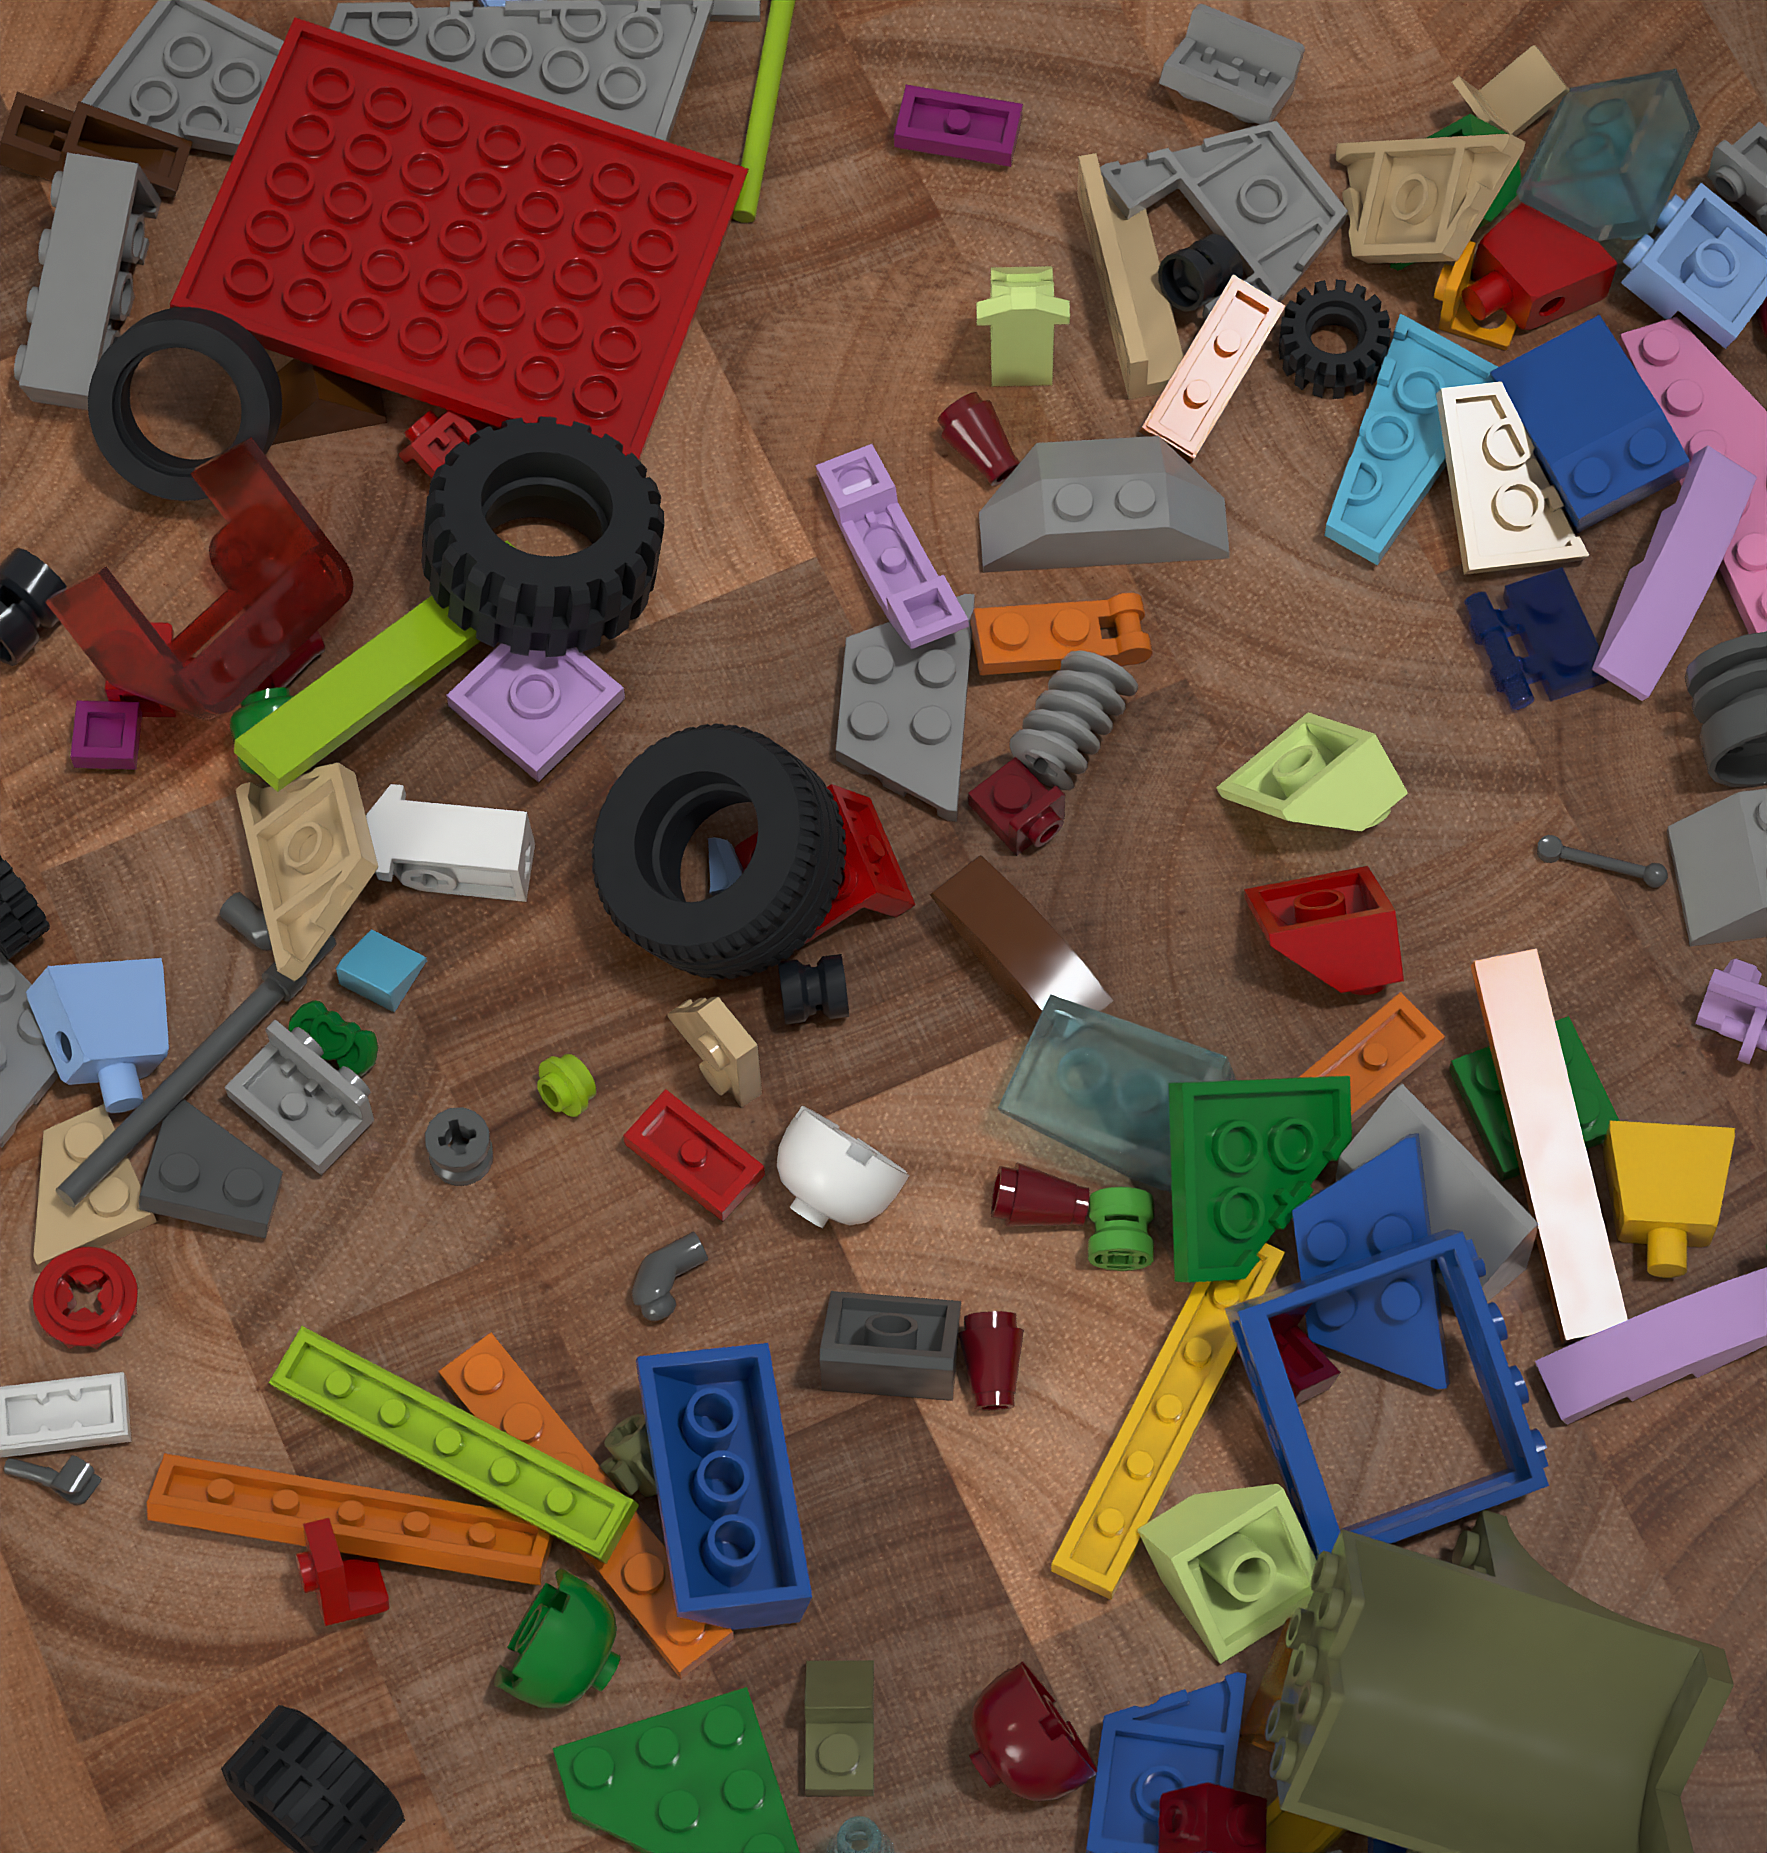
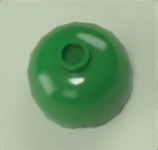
(562, 1645)

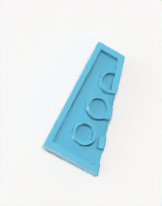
(1400, 439)

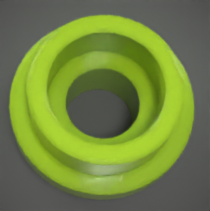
(566, 1084)

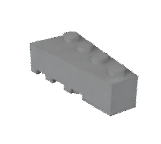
(84, 276)

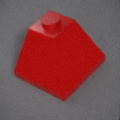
(1333, 928)

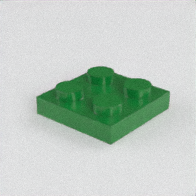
(1481, 1093)

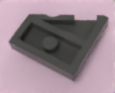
(209, 1176)

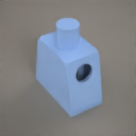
(104, 1024)

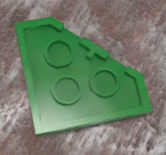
(1245, 1163)
(681, 1781)

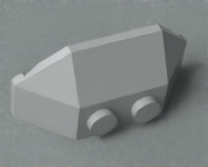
(1102, 508)

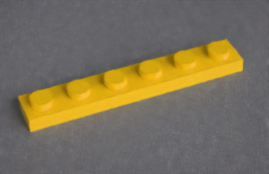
(1158, 1431)

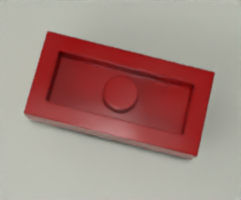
(694, 1155)

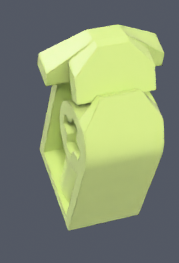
(1022, 324)

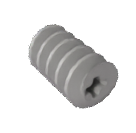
(1068, 716)

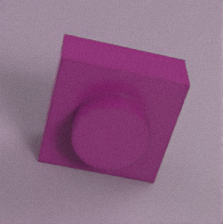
(106, 735)

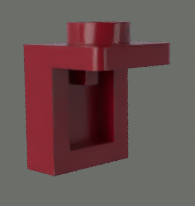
(1304, 1363)
(1212, 1820)

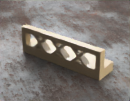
(1129, 285)

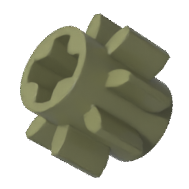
(631, 1459)

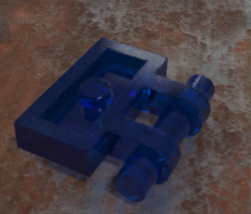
(1552, 630)

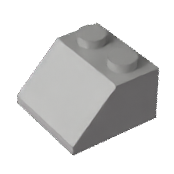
(1723, 869)

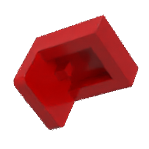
(342, 1588)

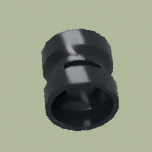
(1199, 272)
(813, 989)

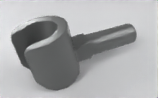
(73, 1482)

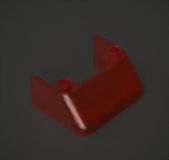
(280, 591)

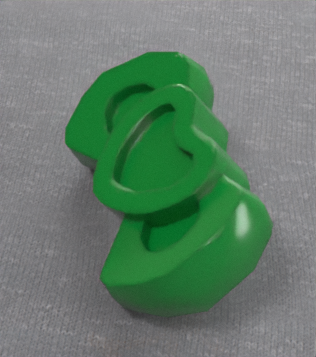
(338, 1039)

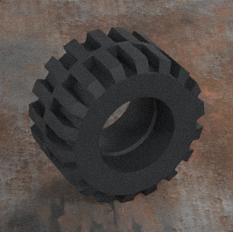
(311, 1788)

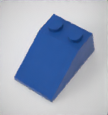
(1592, 423)

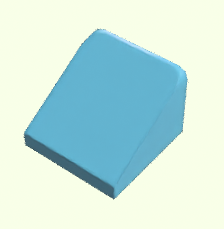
(380, 969)

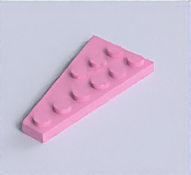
(1714, 410)

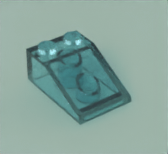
(1106, 1087)

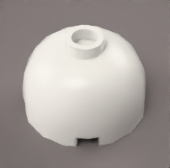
(835, 1172)

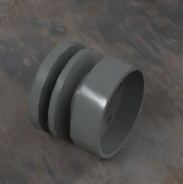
(1731, 703)

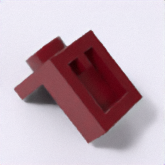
(1019, 807)

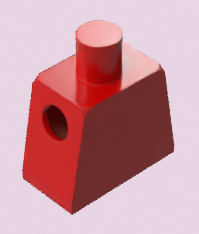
(1536, 270)

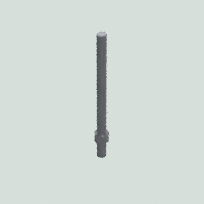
(184, 1079)

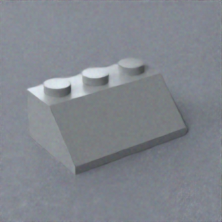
(1457, 1190)

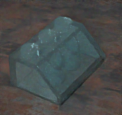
(1612, 155)

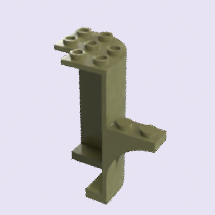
(1486, 1705)

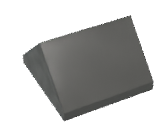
(890, 1345)

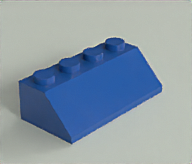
(724, 1486)

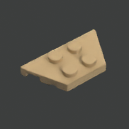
(1422, 194)
(307, 858)

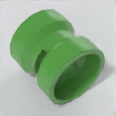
(1121, 1228)

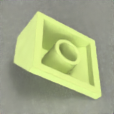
(1319, 777)
(1233, 1563)

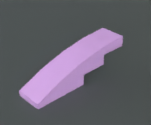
(1675, 574)
(1659, 1347)

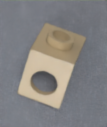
(1517, 93)

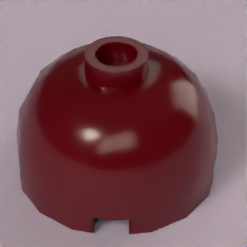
(1027, 1739)

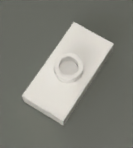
(64, 1414)

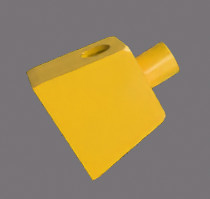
(1666, 1187)

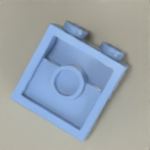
(1702, 265)

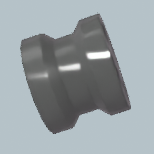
(462, 1161)

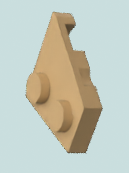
(723, 1045)
(105, 1212)

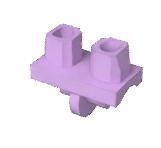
(1737, 1007)

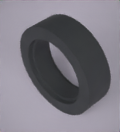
(191, 329)

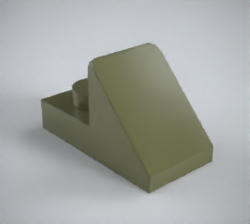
(839, 1728)

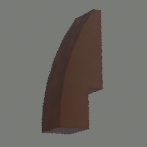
(43, 134)
(1015, 940)

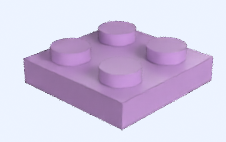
(535, 704)

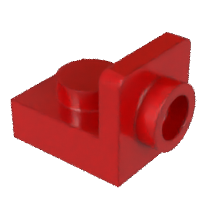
(434, 438)

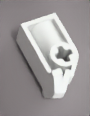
(452, 847)

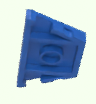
(1398, 1316)
(1159, 1750)

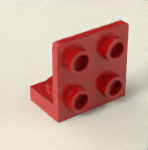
(871, 869)

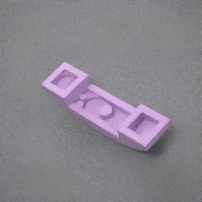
(888, 550)

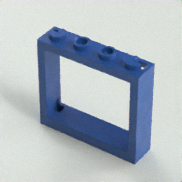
(1500, 1385)

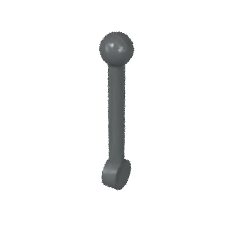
(1551, 850)

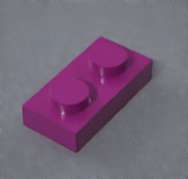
(958, 125)

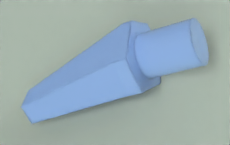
(723, 865)

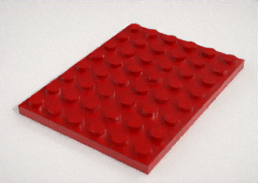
(461, 239)

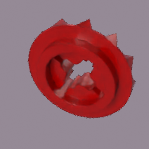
(86, 1269)

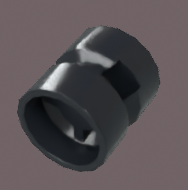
(23, 591)

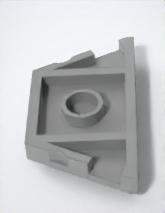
(907, 711)

